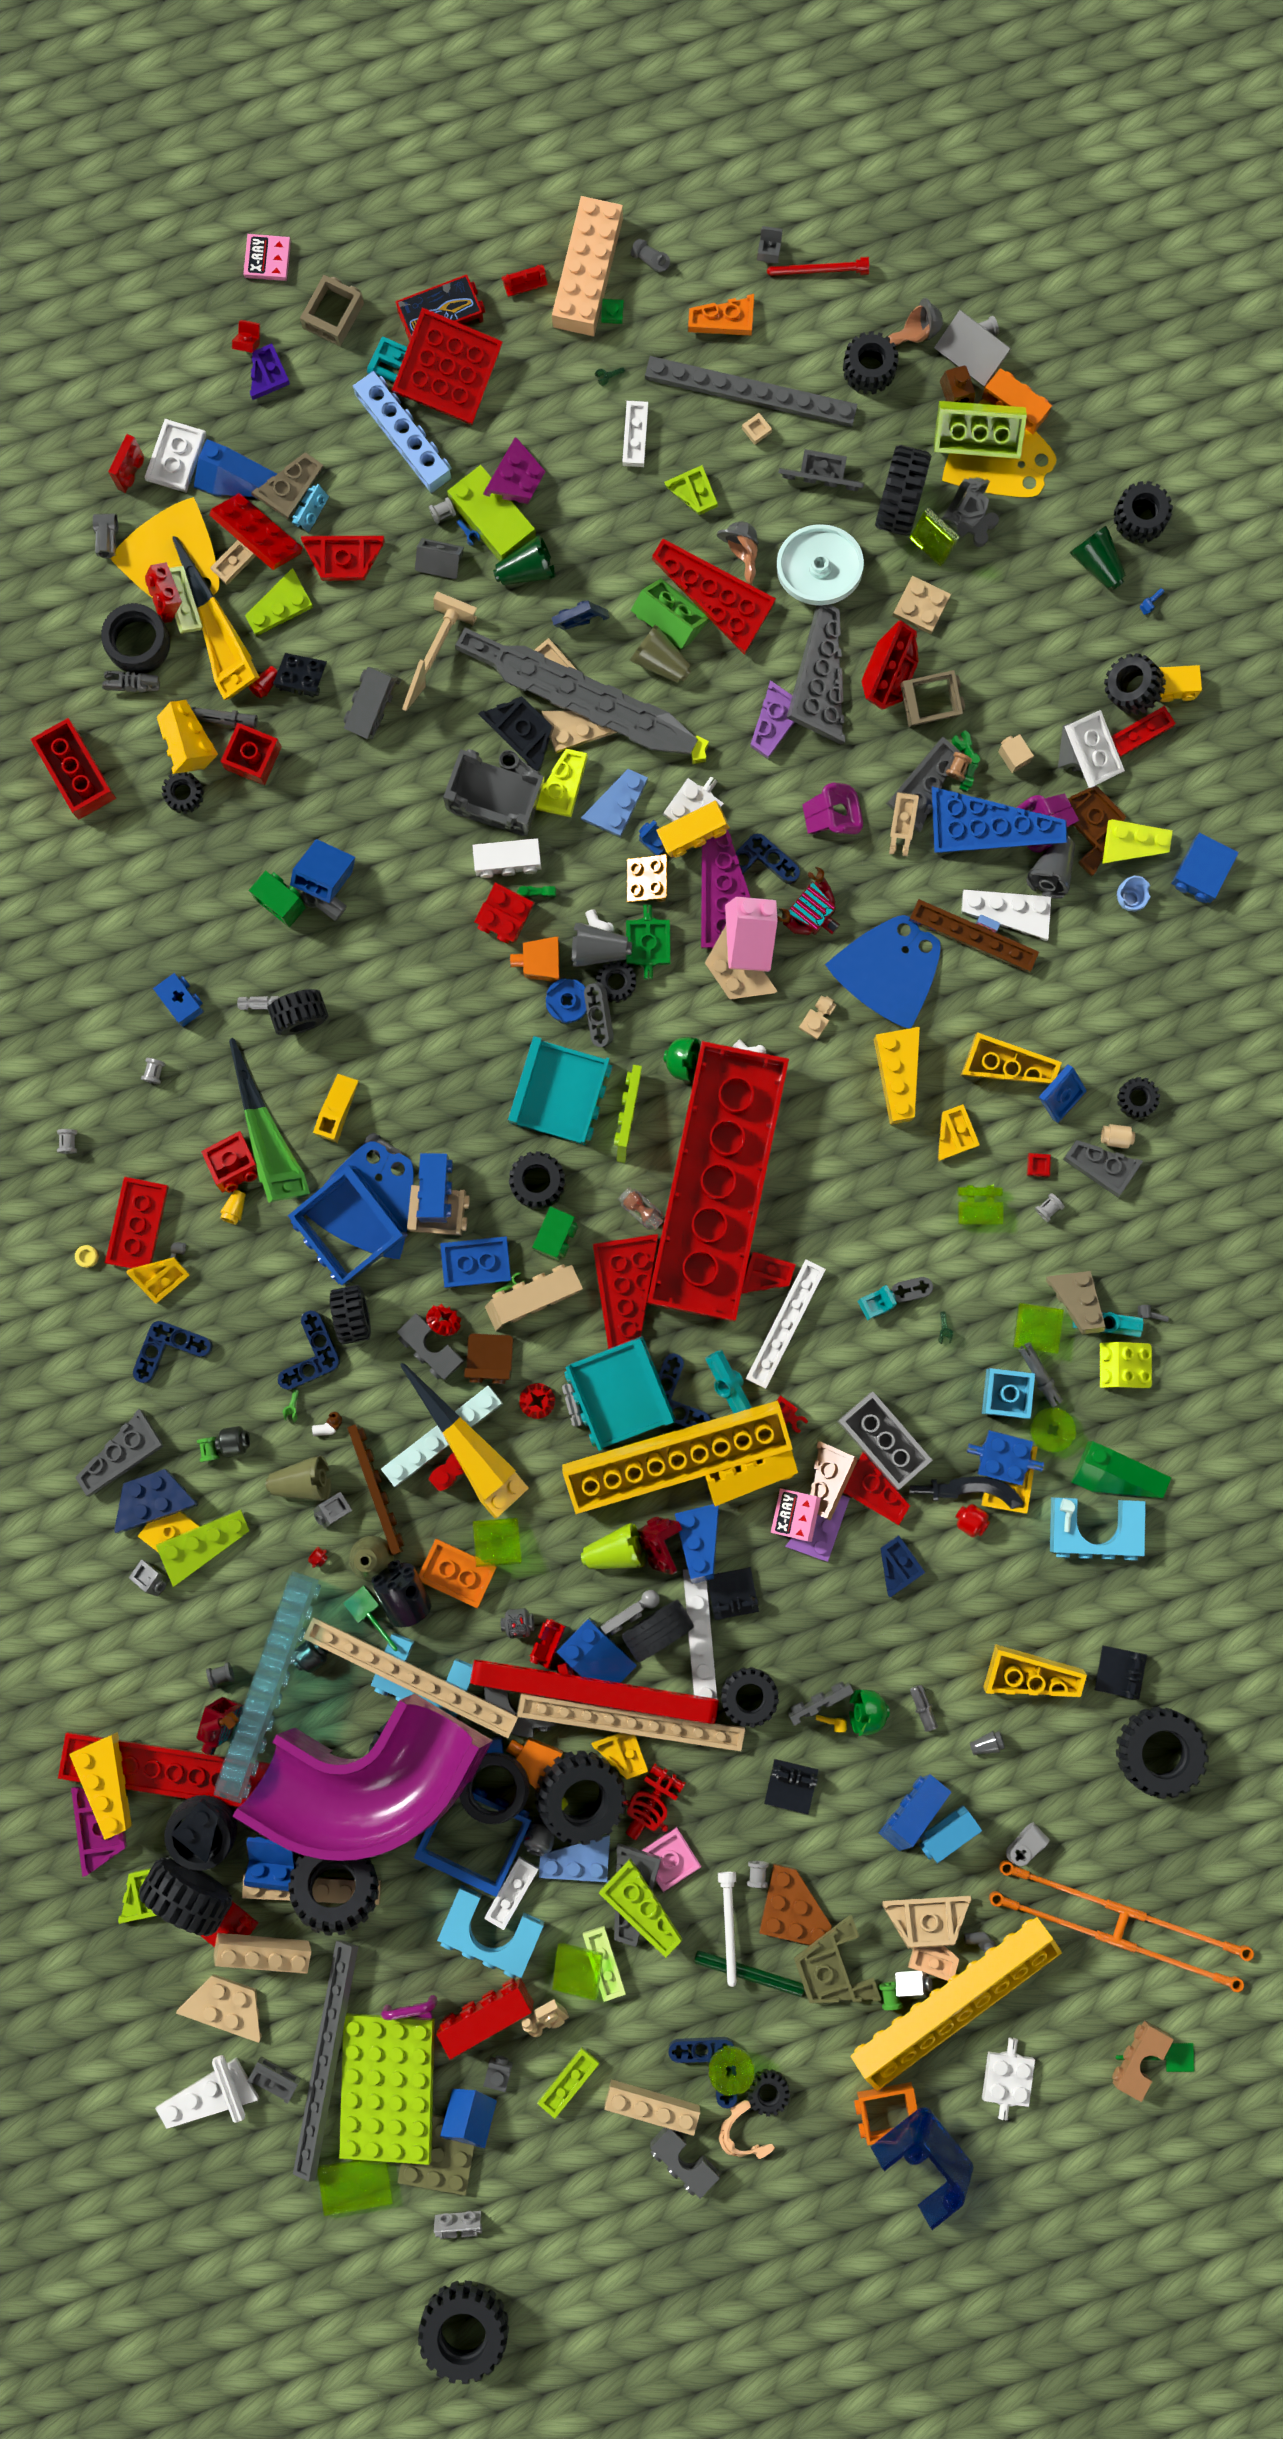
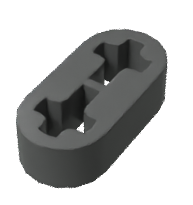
(912, 1295)

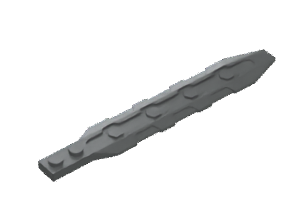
(573, 690)

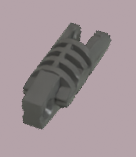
(130, 681)

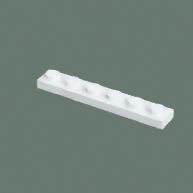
(785, 1324)
(700, 1638)

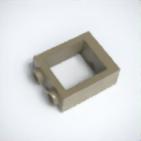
(324, 329)
(910, 704)

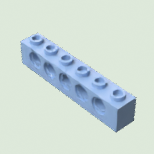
(431, 476)

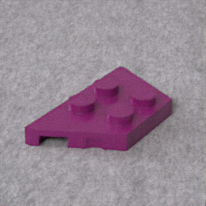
(516, 475)
(92, 1846)

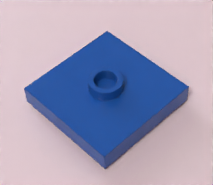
(1062, 1093)

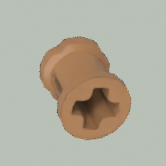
(959, 766)

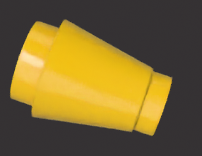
(233, 1208)

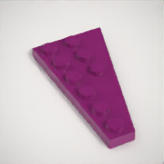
(720, 884)

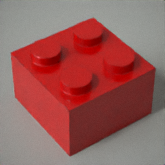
(251, 754)

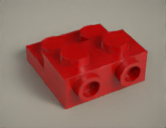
(164, 591)
(504, 913)
(230, 1162)

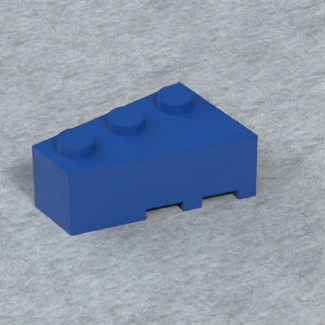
(434, 1188)
(699, 1541)
(915, 1812)

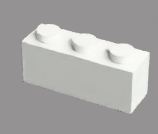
(507, 858)

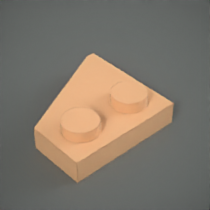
(934, 1961)

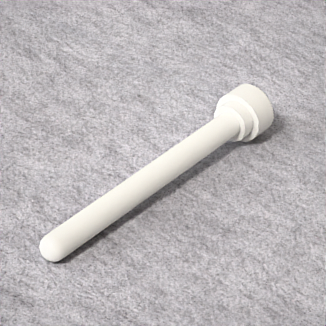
(727, 1882)

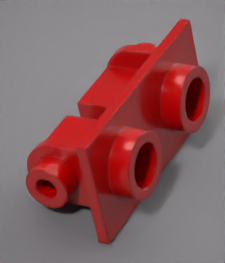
(525, 280)
(551, 1635)

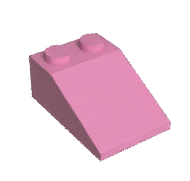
(751, 933)

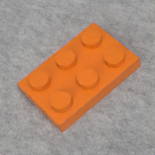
(456, 1573)

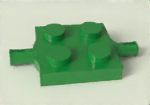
(649, 942)

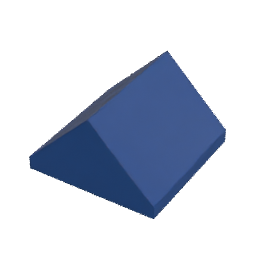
(468, 2117)

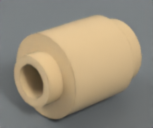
(1117, 1136)

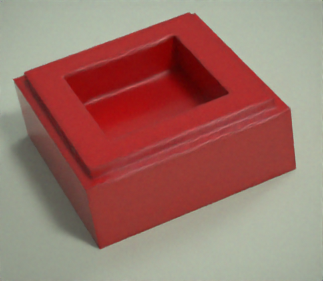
(1038, 1165)

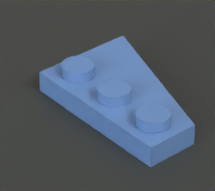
(616, 805)

